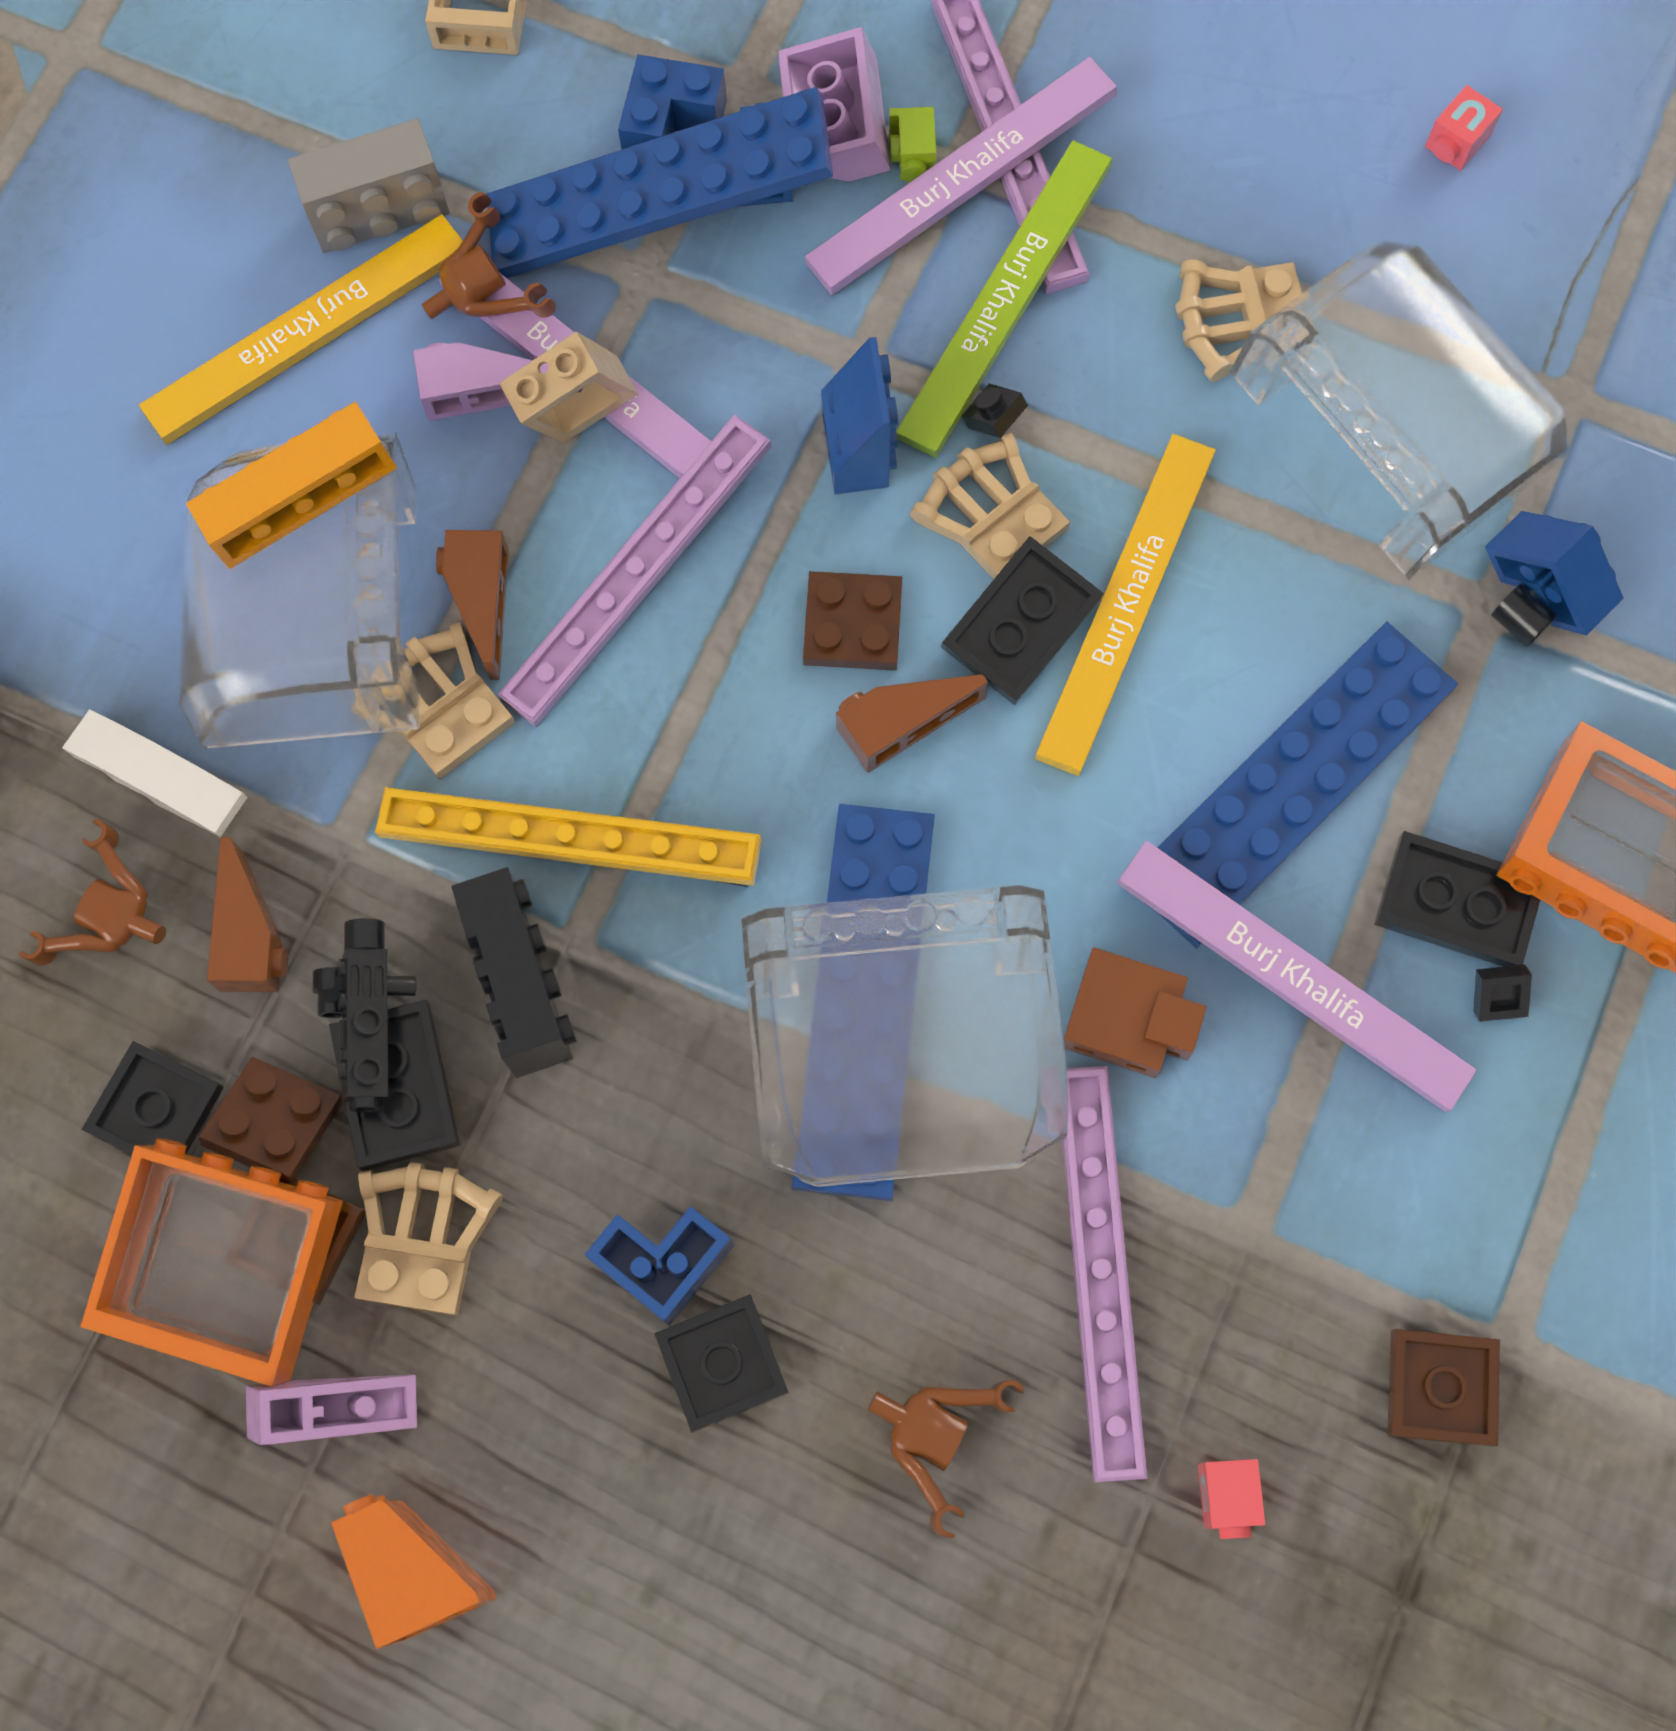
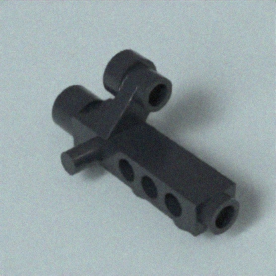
(359, 995)

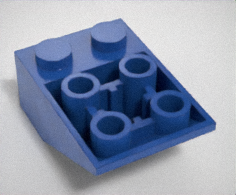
(861, 422)

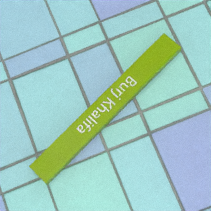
(1004, 299)

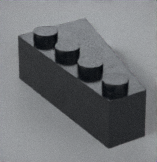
(513, 973)

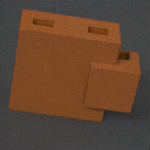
(1132, 1014)

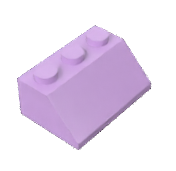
(849, 81)

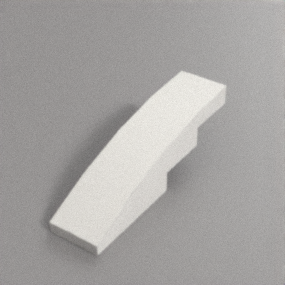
(155, 773)

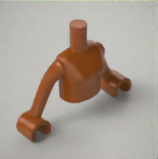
(472, 276)
(104, 909)
(933, 1434)

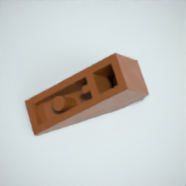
(476, 575)
(901, 714)
(244, 940)

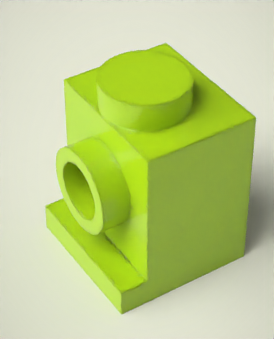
(912, 140)

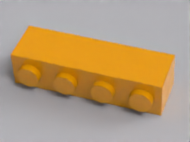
(291, 485)

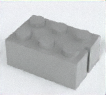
(369, 186)

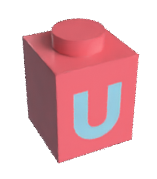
(1463, 127)
(1231, 1497)

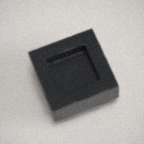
(994, 410)
(1502, 992)

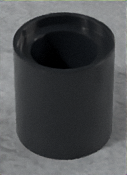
(1523, 615)

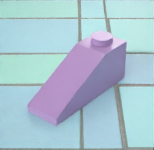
(463, 378)
(330, 1408)

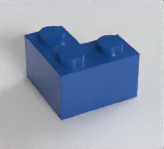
(669, 98)
(1559, 563)
(664, 1274)

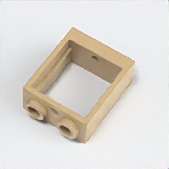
(475, 29)
(552, 399)

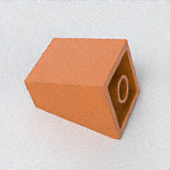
(404, 1570)

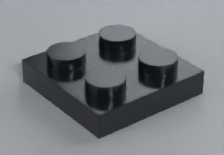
(150, 1101)
(721, 1363)

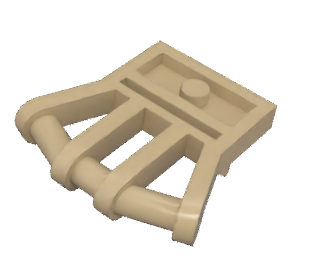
(1258, 296)
(1002, 531)
(463, 717)
(417, 1271)

